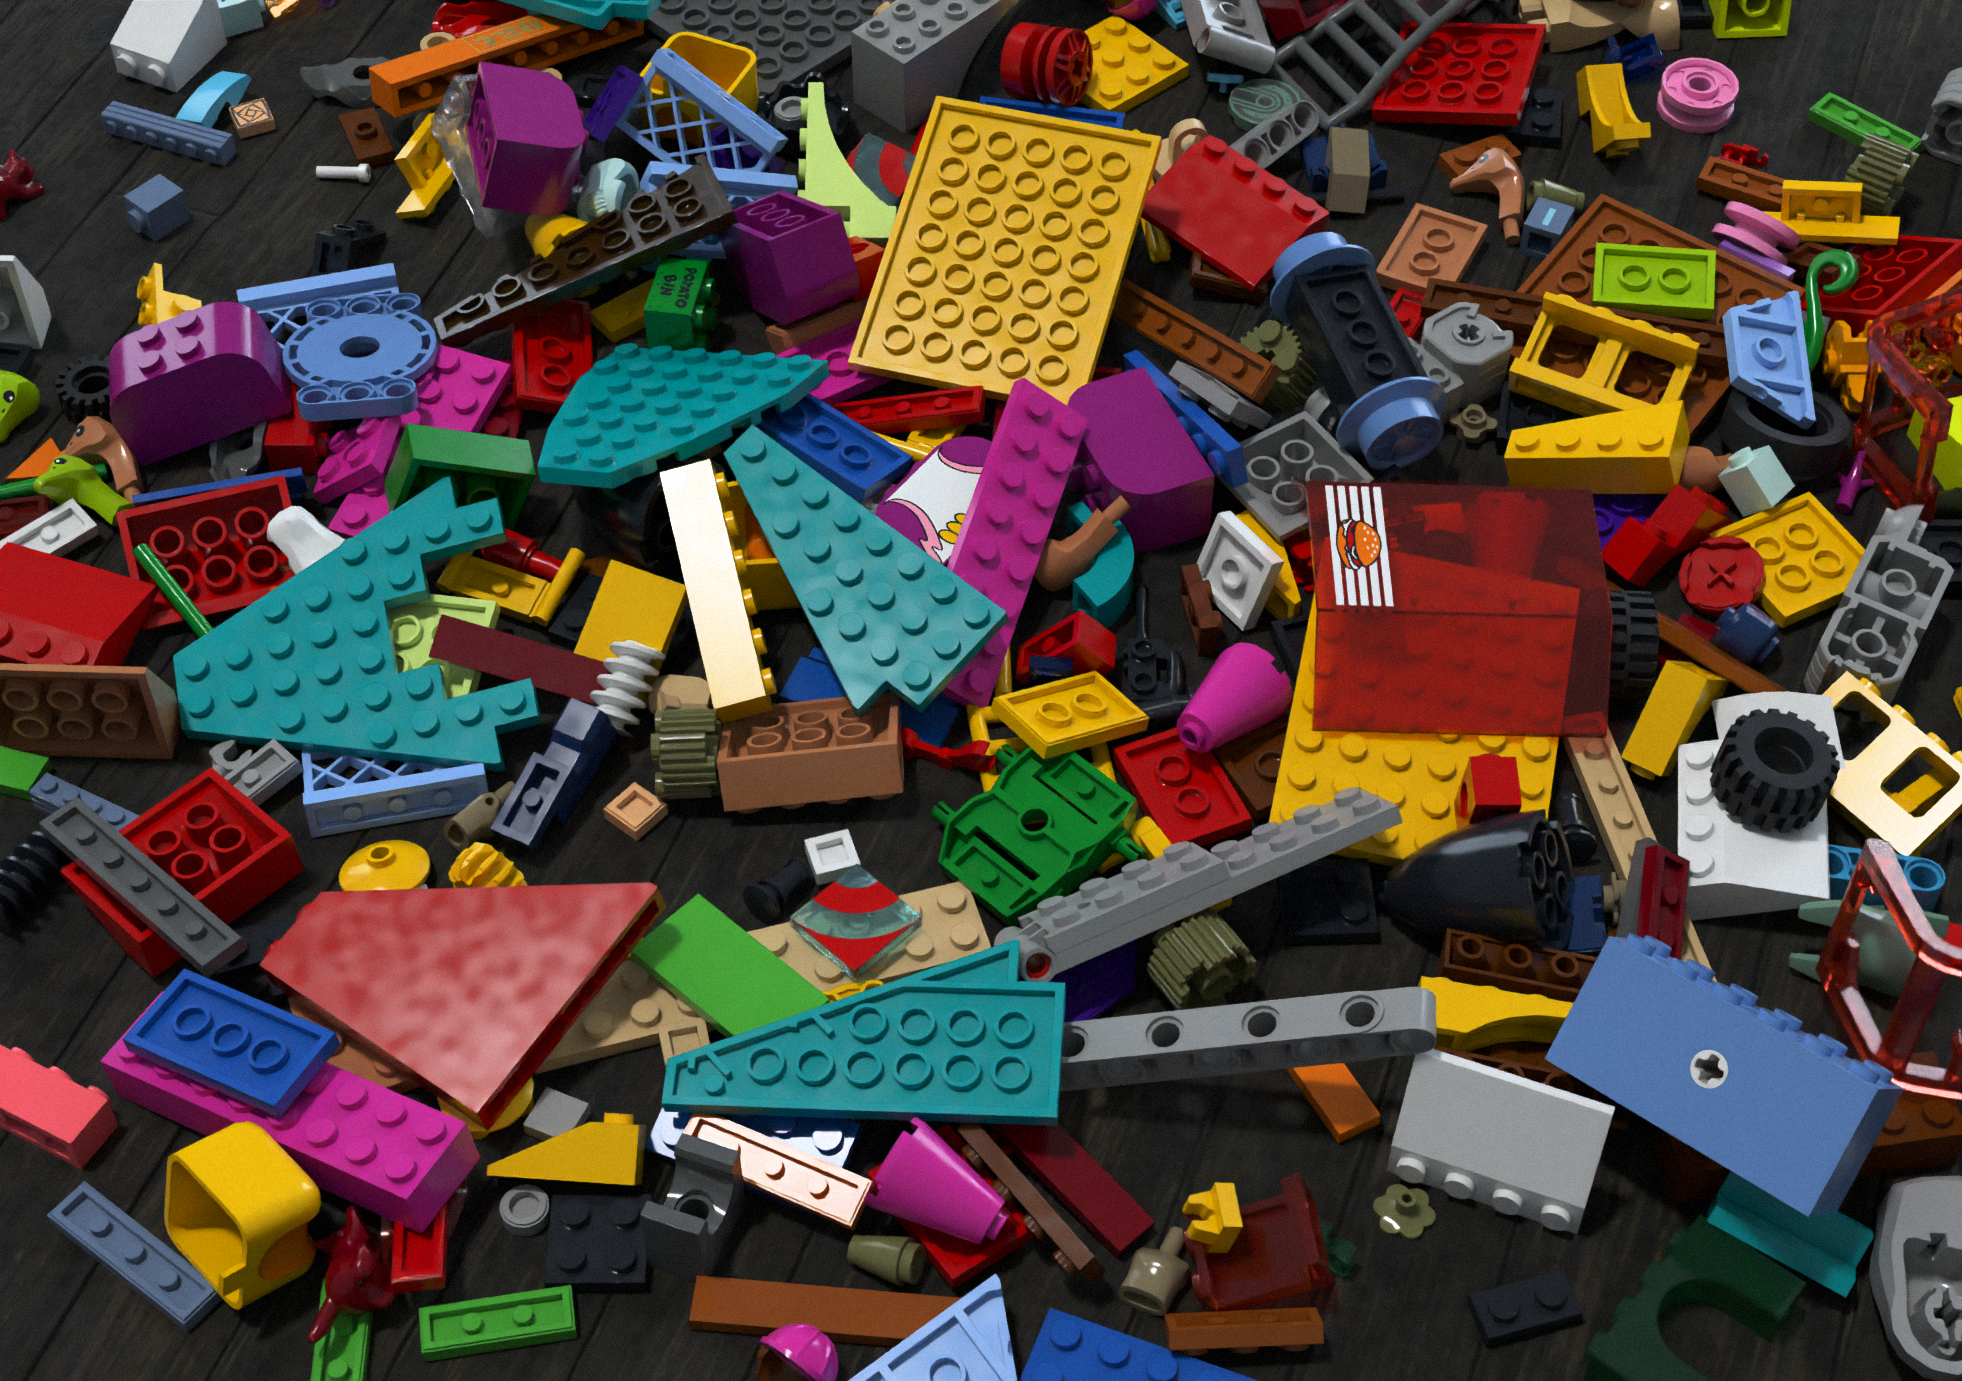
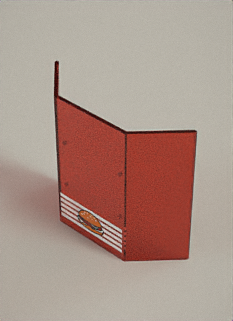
(1458, 608)

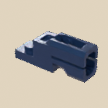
(558, 778)

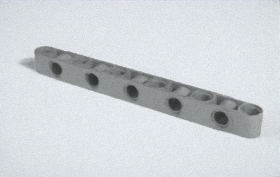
(1236, 1040)

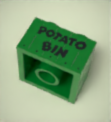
(681, 305)

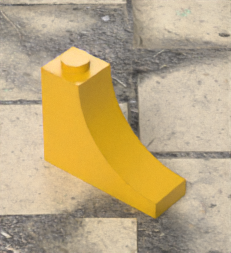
(1670, 716)

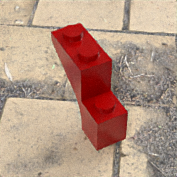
(1674, 527)

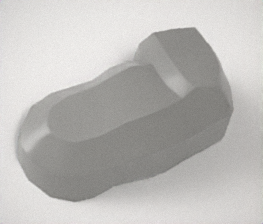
(1919, 1273)

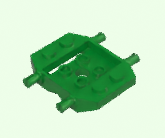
(1085, 825)

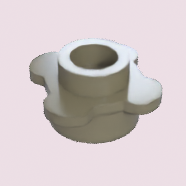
(1472, 424)
(1613, 897)

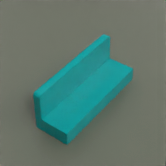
(1816, 1246)

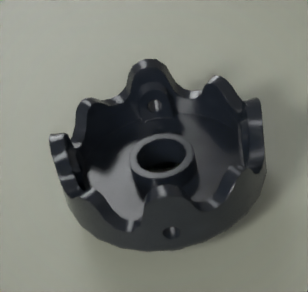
(836, 107)

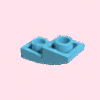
(219, 91)

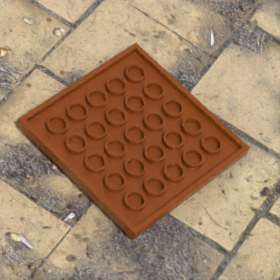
(1644, 377)

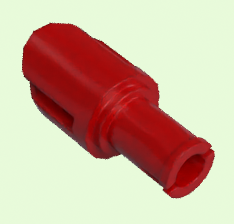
(523, 556)

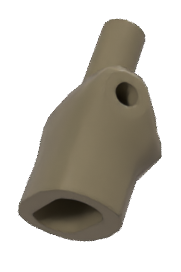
(476, 819)
(1156, 1275)

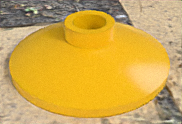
(385, 867)

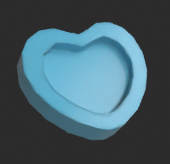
(1224, 79)

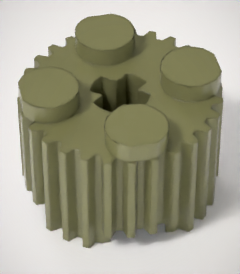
(1883, 173)
(1286, 351)
(687, 753)
(1199, 961)

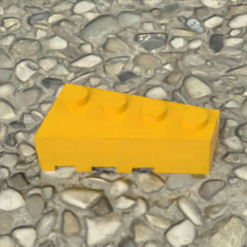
(1606, 453)

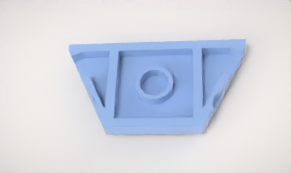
(1770, 356)
(958, 1345)

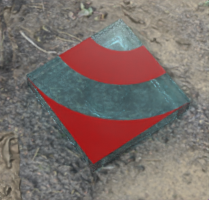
(882, 168)
(855, 921)

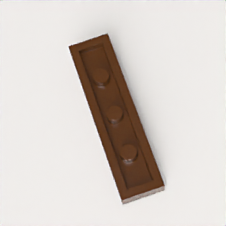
(1041, 1217)

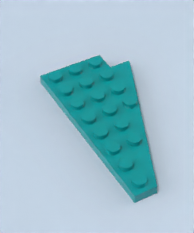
(867, 591)
(928, 1046)

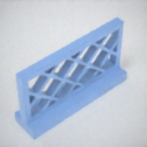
(710, 99)
(738, 185)
(288, 299)
(387, 801)

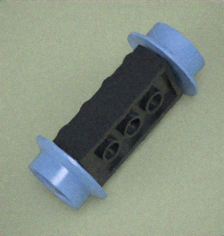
(1358, 350)

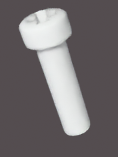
(362, 172)

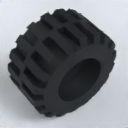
(1633, 644)
(1767, 797)

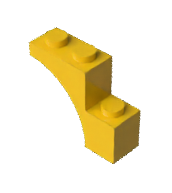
(1605, 100)

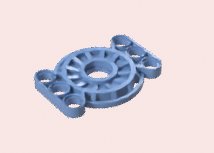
(363, 386)

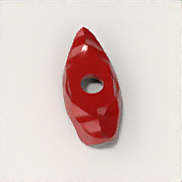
(474, 16)

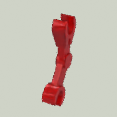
(969, 756)

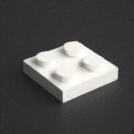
(1238, 569)

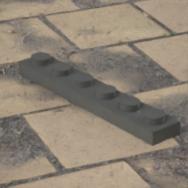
(143, 887)

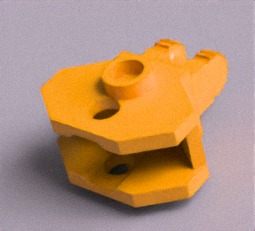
(1845, 364)

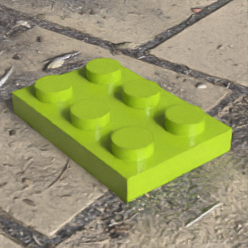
(1655, 280)

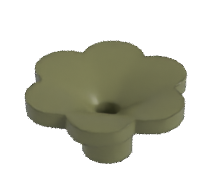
(1404, 1212)

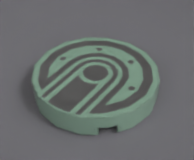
(1258, 99)

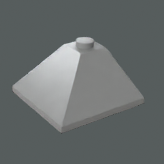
(1285, 451)

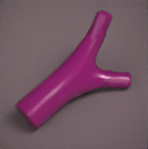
(1851, 485)

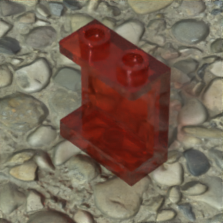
(1271, 1258)

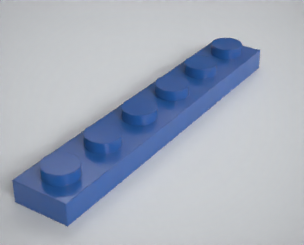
(1212, 441)

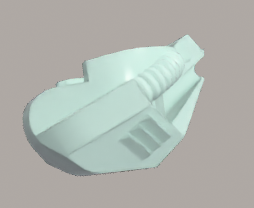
(607, 188)

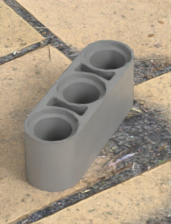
(1278, 133)

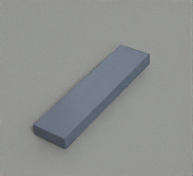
(135, 1256)

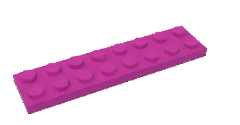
(1012, 519)

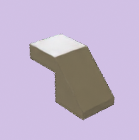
(1349, 170)

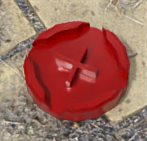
(1722, 575)

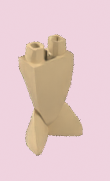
(1586, 22)

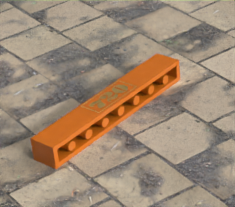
(526, 43)

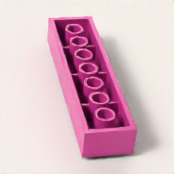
(339, 1130)

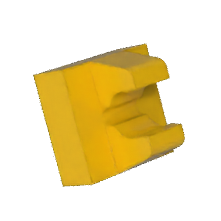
(1219, 1216)

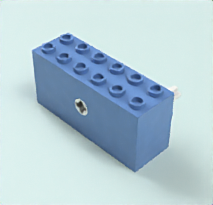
(1725, 1073)

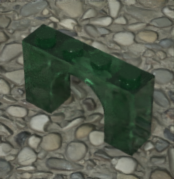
(1702, 1269)

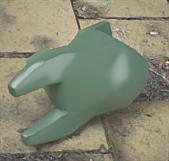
(1884, 952)

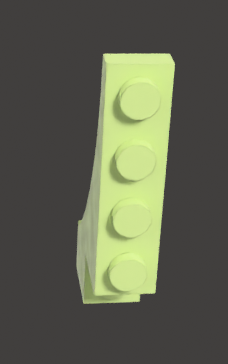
(832, 181)

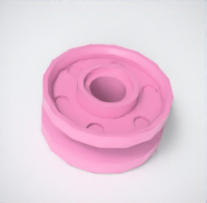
(1697, 95)
(1756, 231)

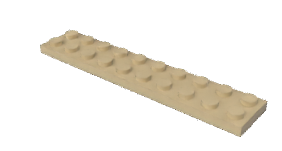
(634, 1002)

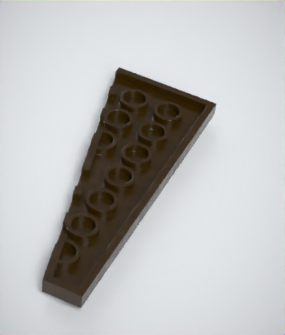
(600, 251)

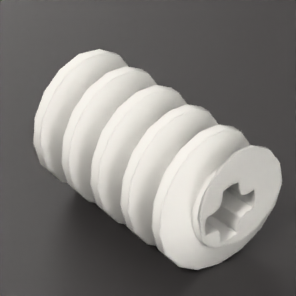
(625, 682)

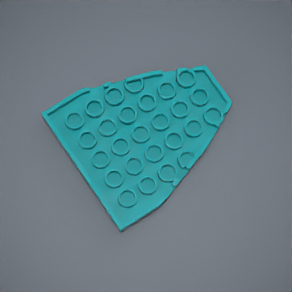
(662, 403)

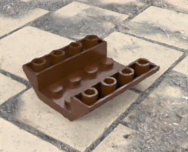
(1522, 970)

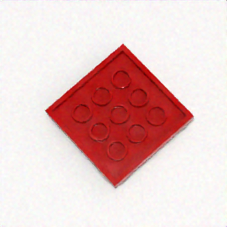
(1464, 75)

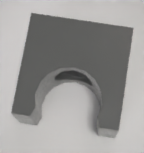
(699, 1212)

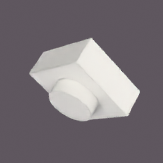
(831, 855)

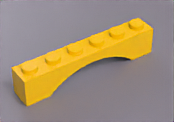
(1485, 1015)

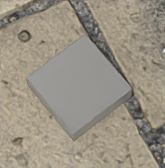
(555, 1115)

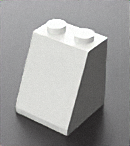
(168, 40)

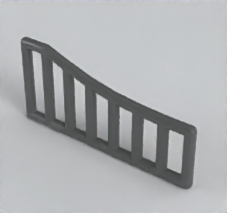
(1379, 74)

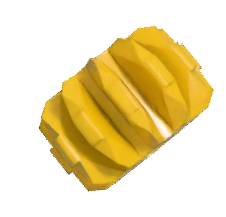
(484, 867)

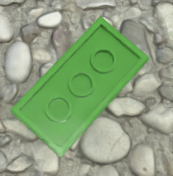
(723, 970)

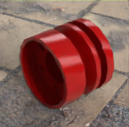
(1046, 64)

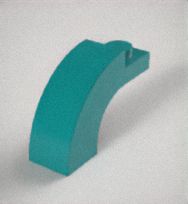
(1109, 583)

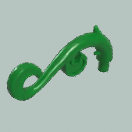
(1814, 326)

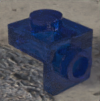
(1637, 57)

